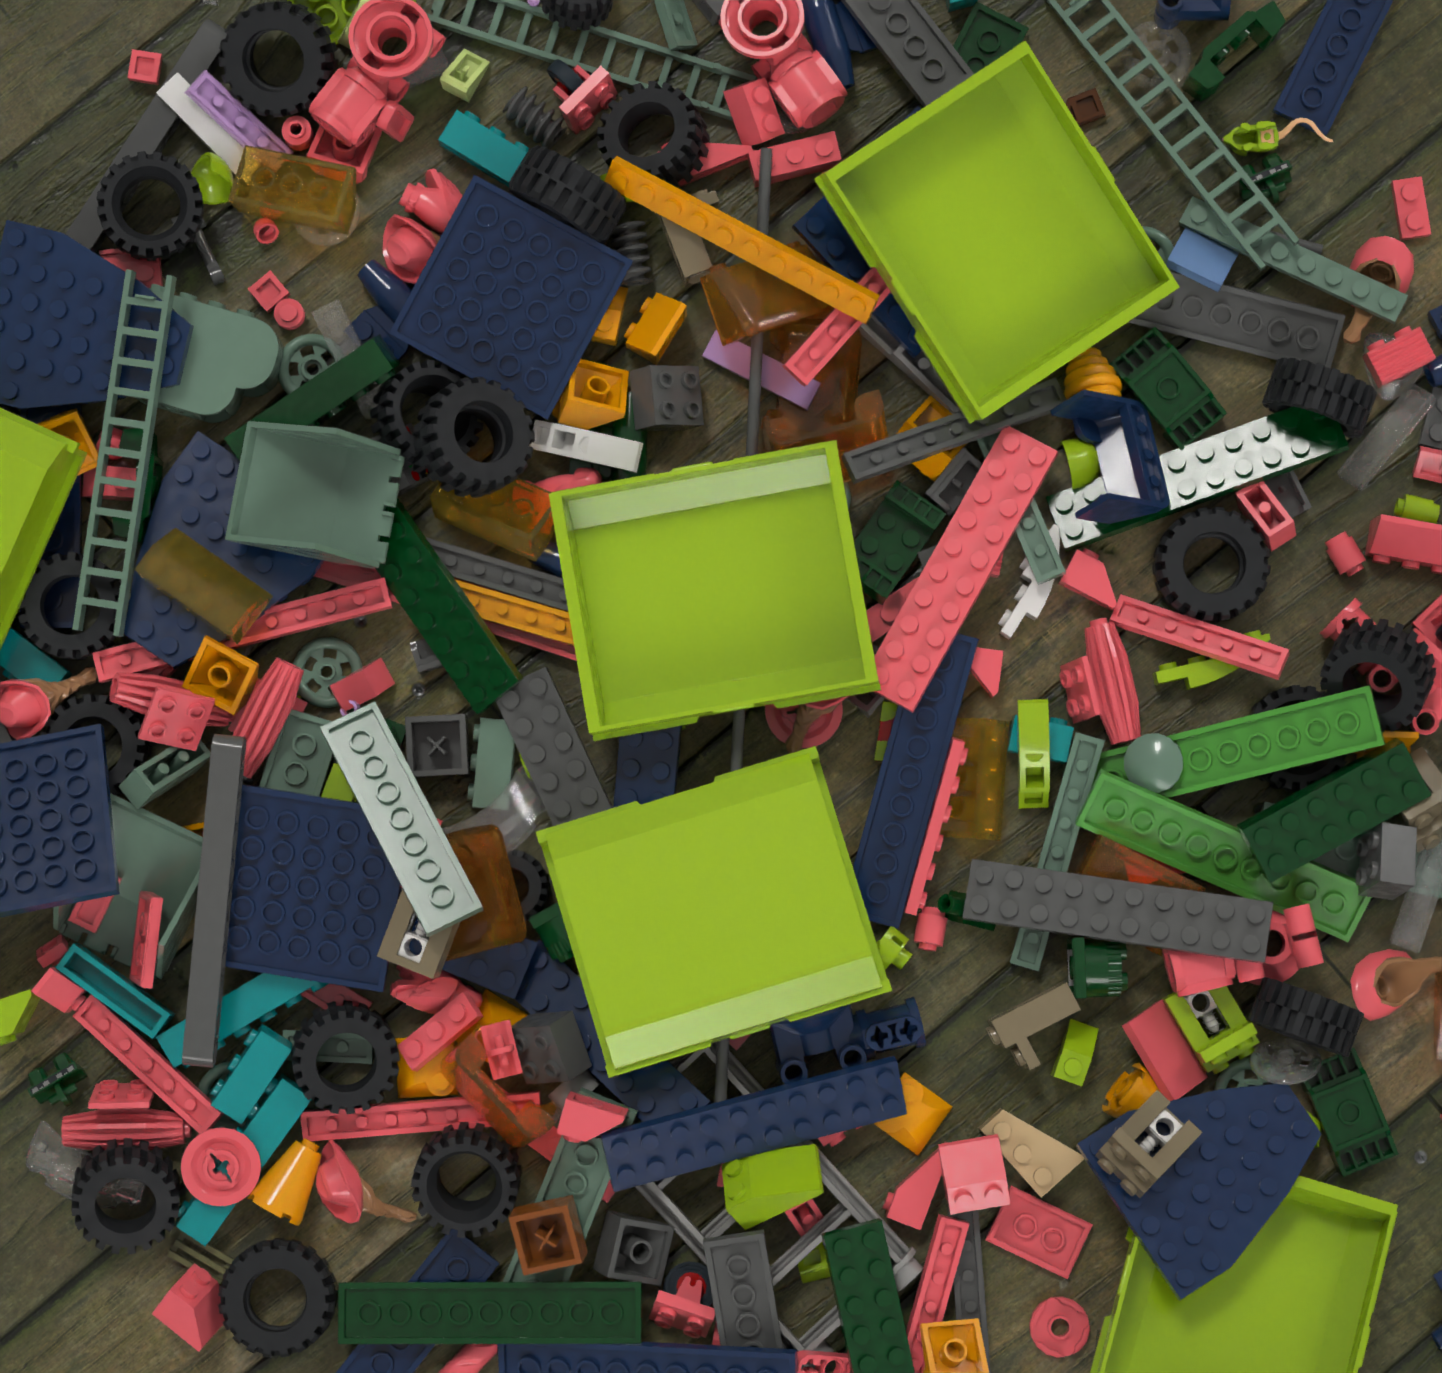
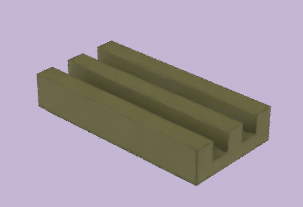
(178, 1244)

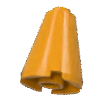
(1129, 1091)
(289, 1182)

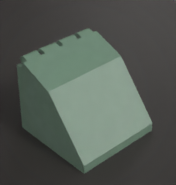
(315, 493)
(151, 858)

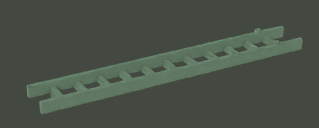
(613, 37)
(1154, 129)
(143, 455)

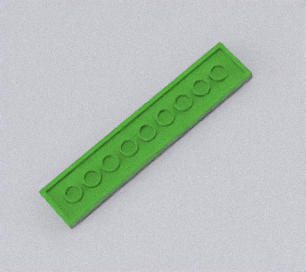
(1268, 741)
(1215, 853)

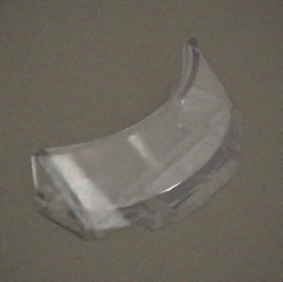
(511, 811)
(59, 1164)

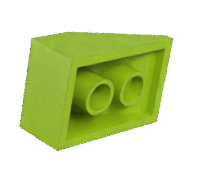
(771, 1183)

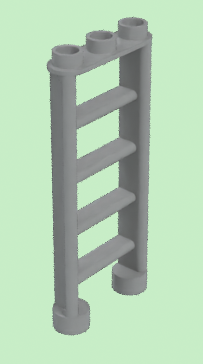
(903, 1263)

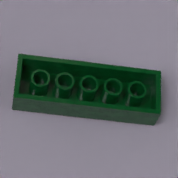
(328, 390)
(1333, 810)

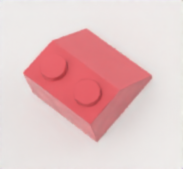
(974, 1174)
(192, 1307)

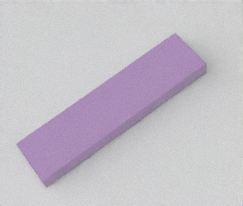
(231, 115)
(774, 377)

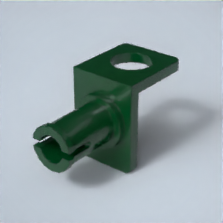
(954, 906)

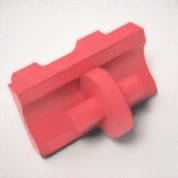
(501, 1049)

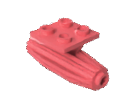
(1103, 684)
(170, 711)
(267, 712)
(123, 1114)

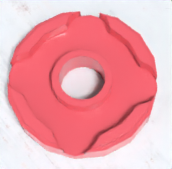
(1074, 1337)

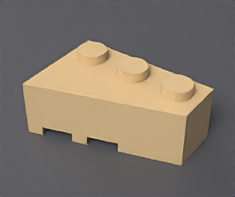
(1031, 1152)

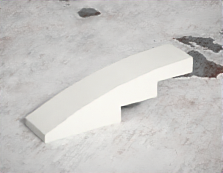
(200, 122)

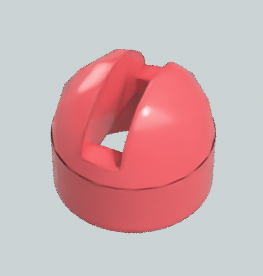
(269, 230)

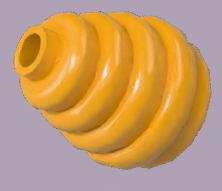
(1091, 373)

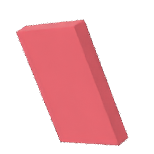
(146, 939)
(1164, 1051)
(1039, 1232)

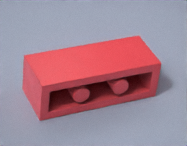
(798, 158)

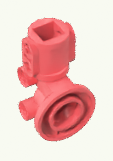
(794, 72)
(356, 95)
(1433, 703)
(1300, 949)

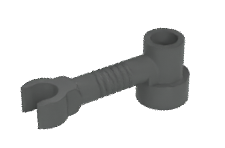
(210, 262)

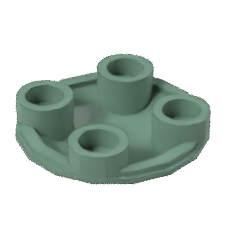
(1153, 762)

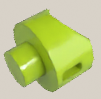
(892, 948)

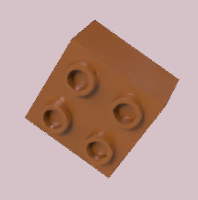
(548, 1235)

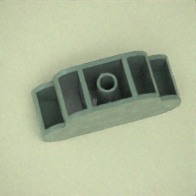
(225, 360)

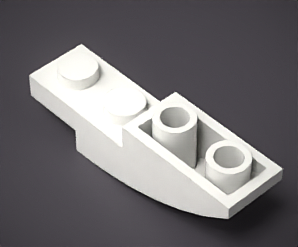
(586, 445)
(1031, 597)

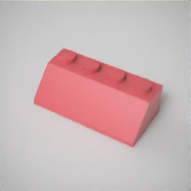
(1405, 541)

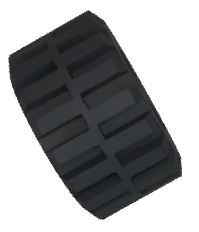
(577, 12)
(536, 879)

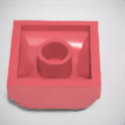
(330, 149)

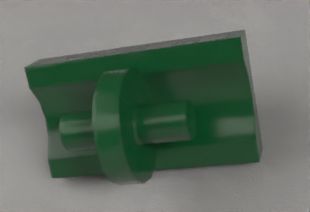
(1270, 180)
(59, 1084)

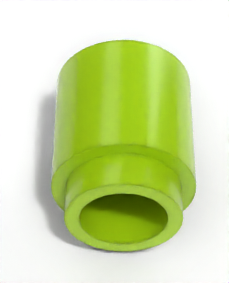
(1417, 509)

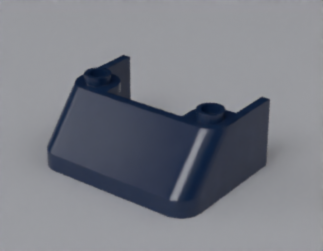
(1125, 455)

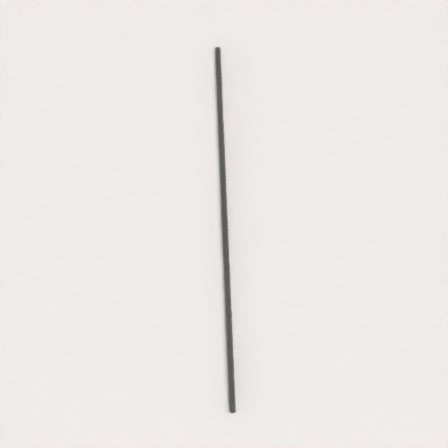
(751, 449)

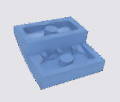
(1201, 259)

